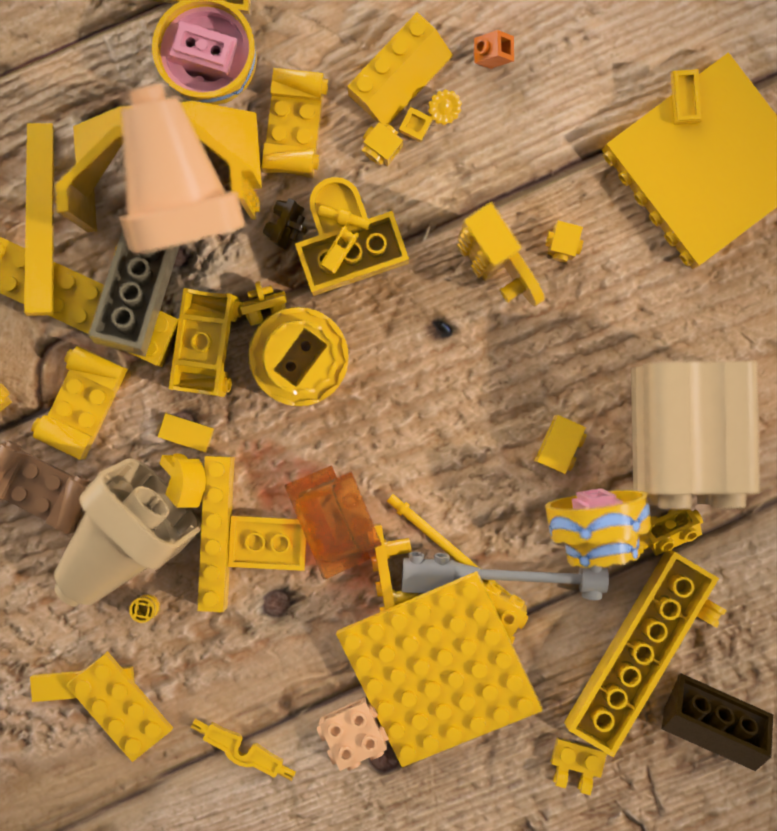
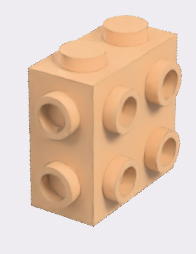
(353, 734)

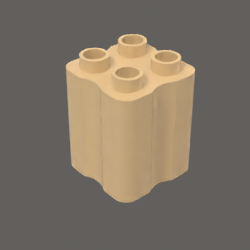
(695, 432)

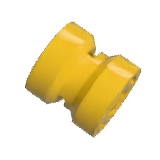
(149, 606)

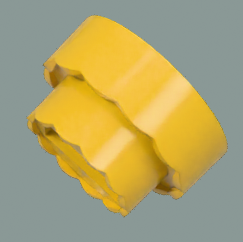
(316, 371)

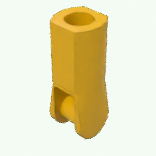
(337, 253)

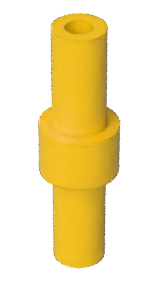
(344, 217)

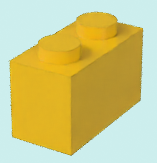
(561, 444)

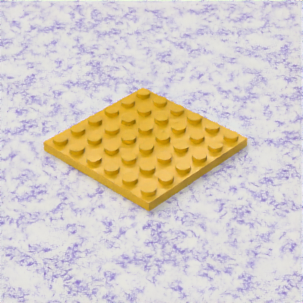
(439, 669)

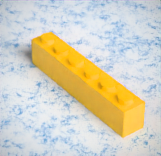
(215, 534)

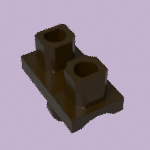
(288, 224)

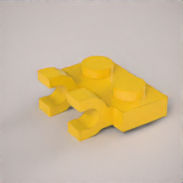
(579, 758)

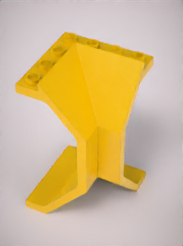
(224, 130)

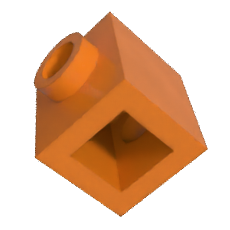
(494, 49)

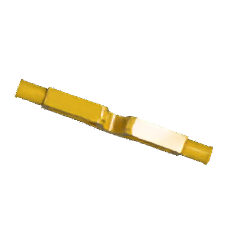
(255, 757)

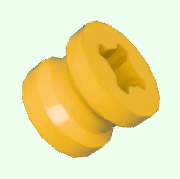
(711, 613)

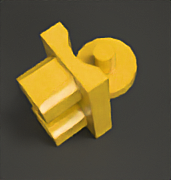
(253, 307)

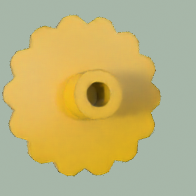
(444, 107)

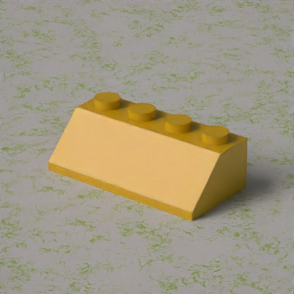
(400, 70)

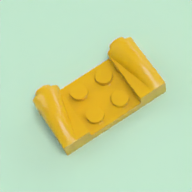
(294, 122)
(203, 342)
(80, 403)

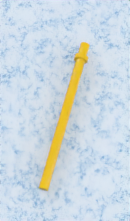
(403, 509)

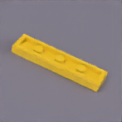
(53, 685)

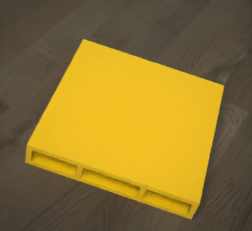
(704, 177)

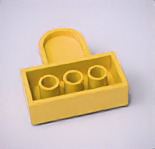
(492, 249)
(373, 251)

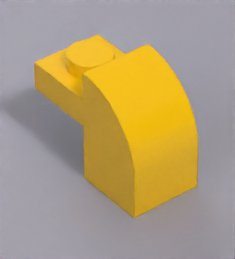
(186, 480)

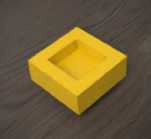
(415, 124)

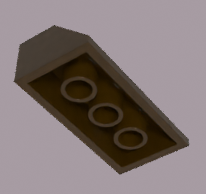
(719, 722)

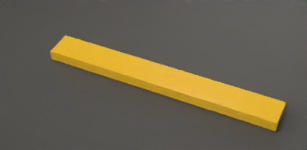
(39, 220)

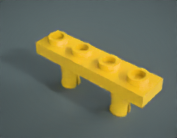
(380, 564)

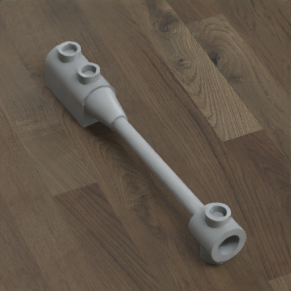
(424, 575)

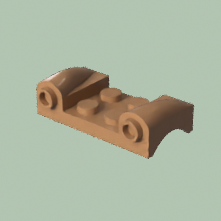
(40, 487)

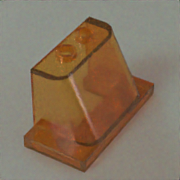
(333, 520)

